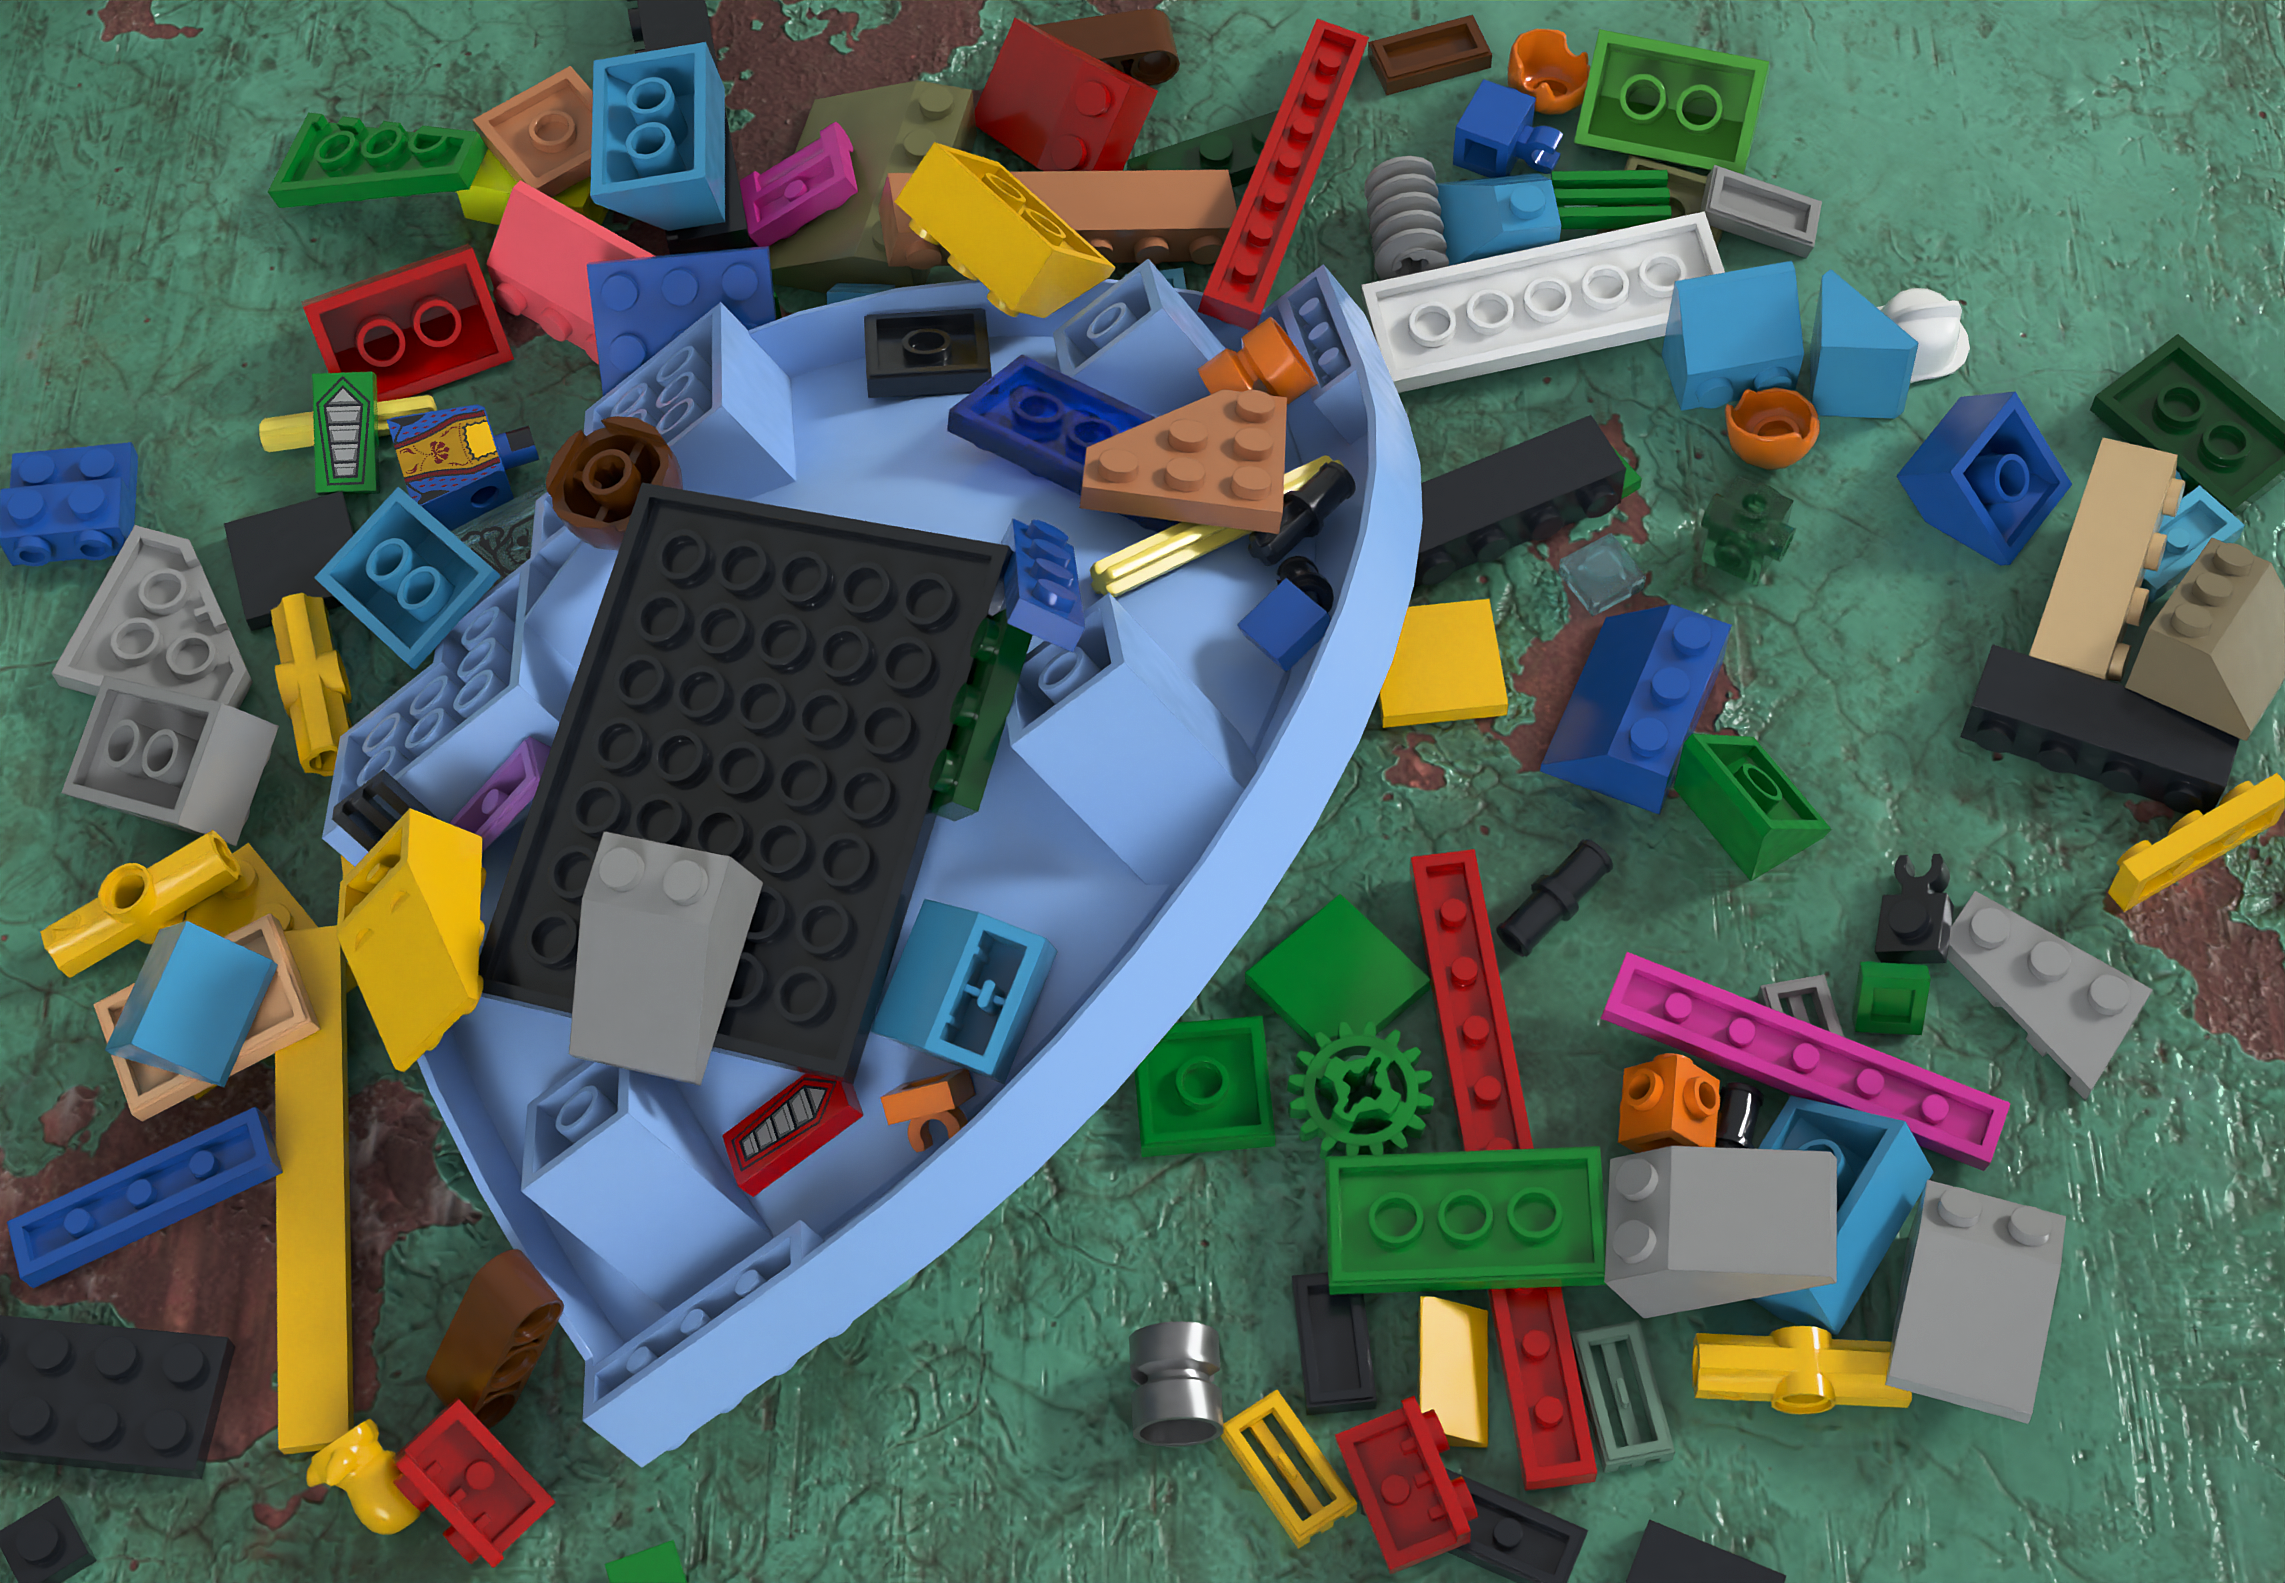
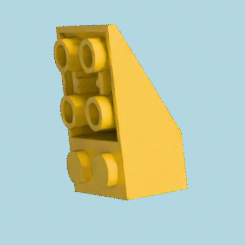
(415, 931)

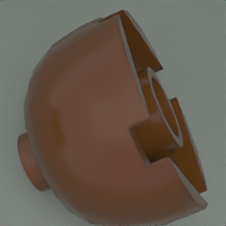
(600, 476)

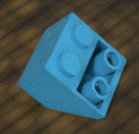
(965, 989)

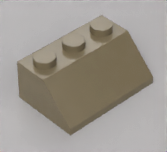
(2217, 641)

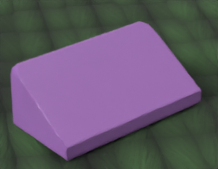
(504, 792)

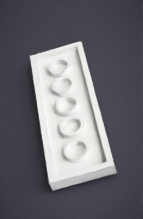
(1536, 302)

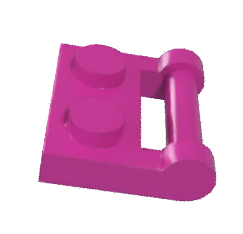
(799, 187)

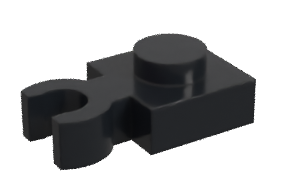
(1918, 921)

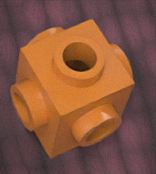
(1668, 1105)

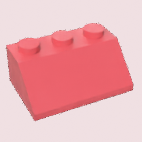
(543, 262)

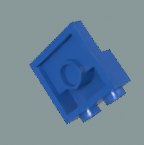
(69, 504)

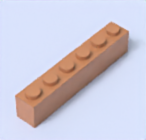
(1117, 212)

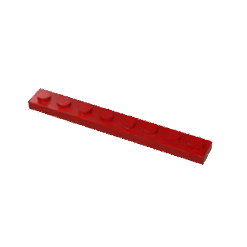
(1283, 177)

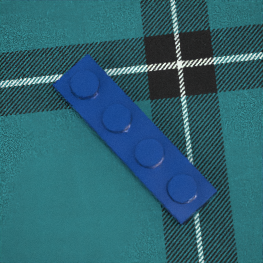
(1043, 584)
(144, 1197)

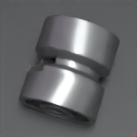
(1175, 1377)

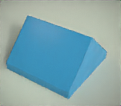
(1857, 356)
(192, 1004)

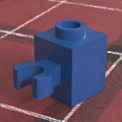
(1500, 131)

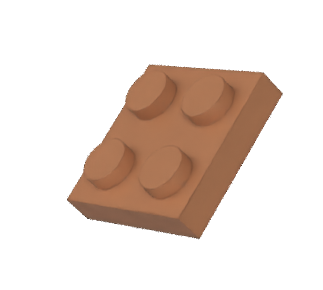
(543, 133)

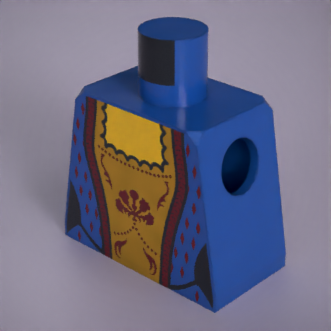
(457, 463)

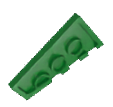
(365, 163)

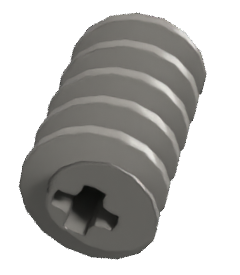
(1405, 217)

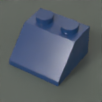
(1986, 476)

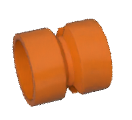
(1264, 364)

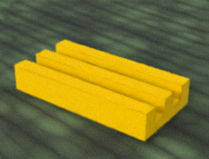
(1320, 1517)

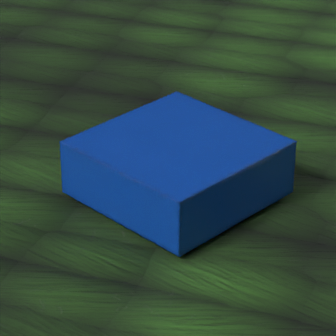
(1285, 624)

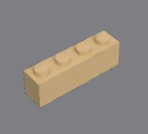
(2107, 559)

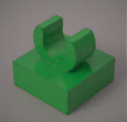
(1891, 998)

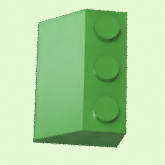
(1671, 102)

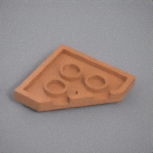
(1197, 464)

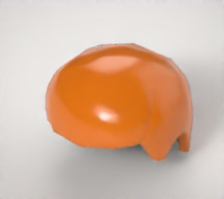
(1548, 71)
(1772, 427)

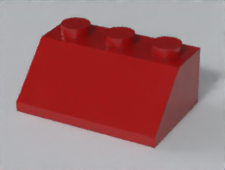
(412, 325)

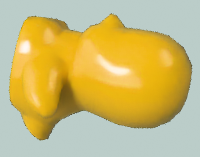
(367, 1475)

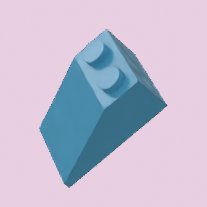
(407, 577)

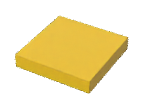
(1444, 667)

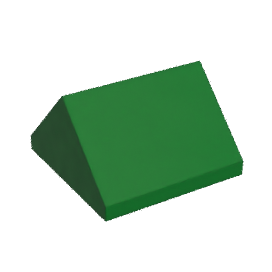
(1746, 801)

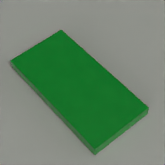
(1465, 1220)

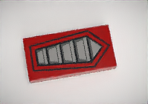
(789, 1129)

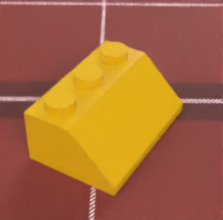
(999, 233)

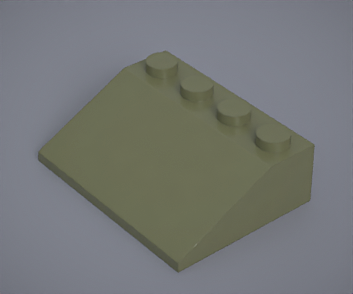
(888, 134)

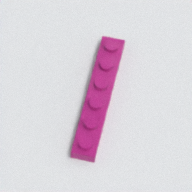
(1804, 1059)

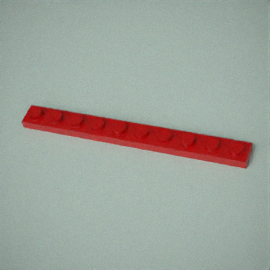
(1492, 1115)

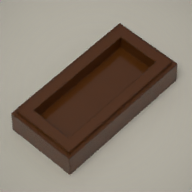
(1429, 54)

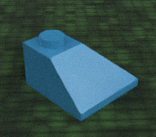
(1497, 216)

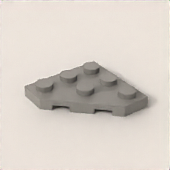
(156, 626)

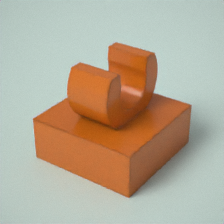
(929, 1099)

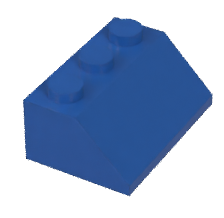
(1638, 704)

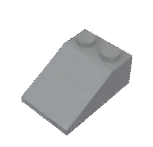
(171, 758)
(657, 955)
(1719, 1226)
(1976, 1301)

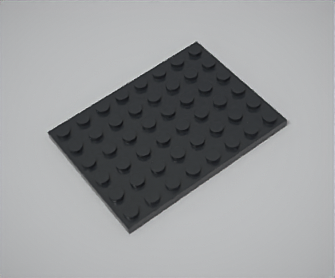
(765, 701)

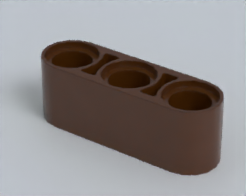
(1129, 41)
(495, 1337)

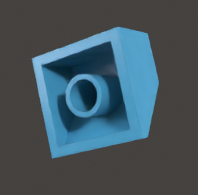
(1733, 335)

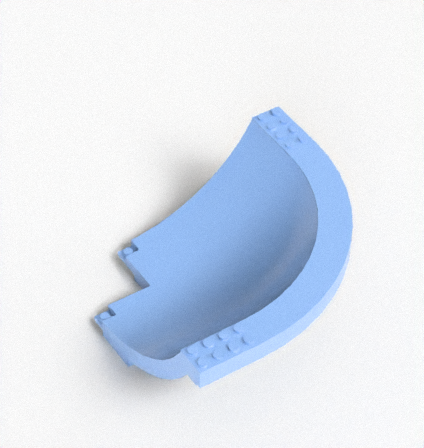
(1124, 820)

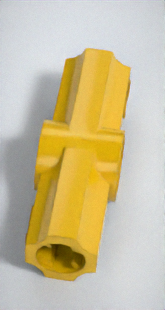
(311, 680)
(140, 902)
(1794, 1370)

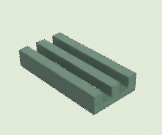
(1635, 1451)

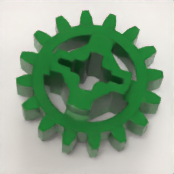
(1339, 1078)

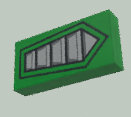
(346, 433)

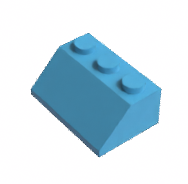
(660, 137)
(1877, 1186)

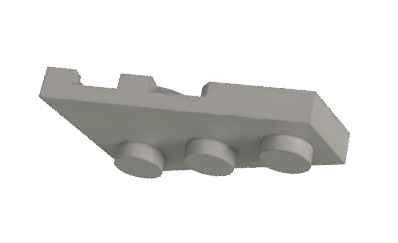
(2051, 988)

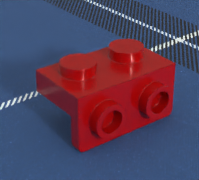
(470, 1483)
(1406, 1486)

